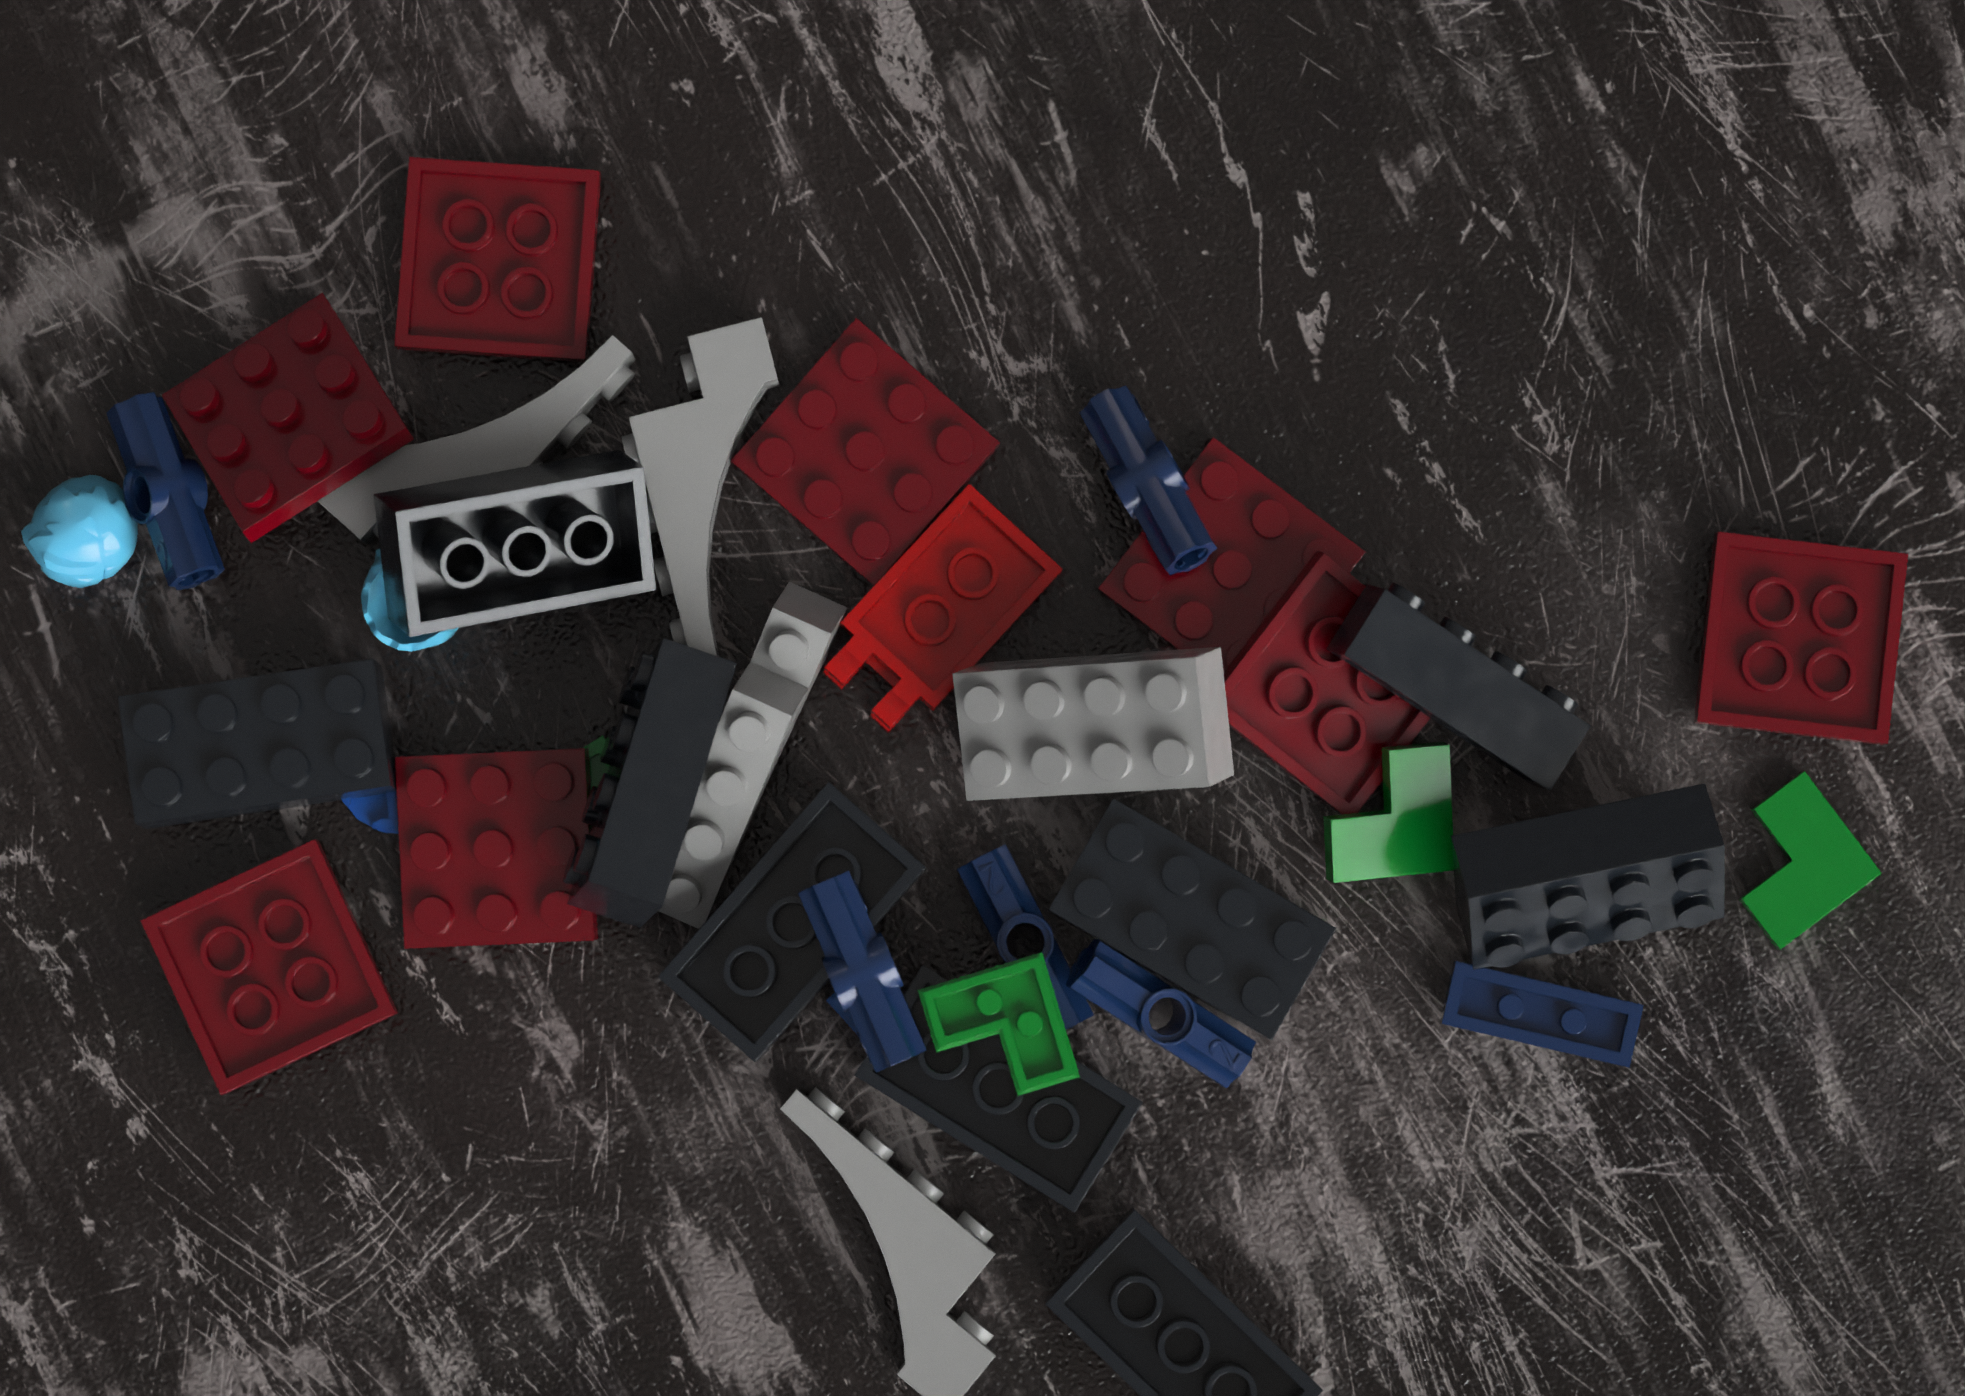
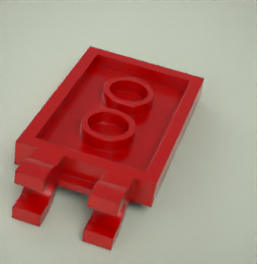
(942, 606)

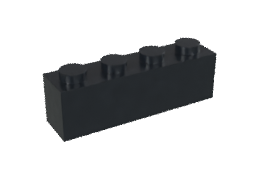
(1458, 685)

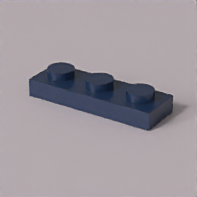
(1541, 1014)

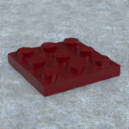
(497, 259)
(287, 417)
(865, 452)
(1261, 549)
(1801, 638)
(1307, 704)
(491, 847)
(269, 966)

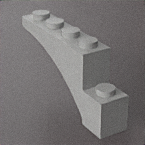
(506, 443)
(687, 460)
(749, 746)
(924, 1247)

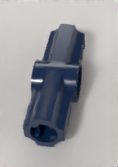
(1148, 480)
(165, 491)
(1007, 901)
(862, 971)
(1129, 994)

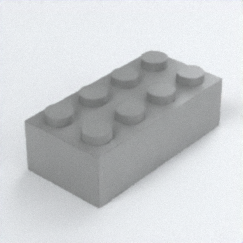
(1094, 724)

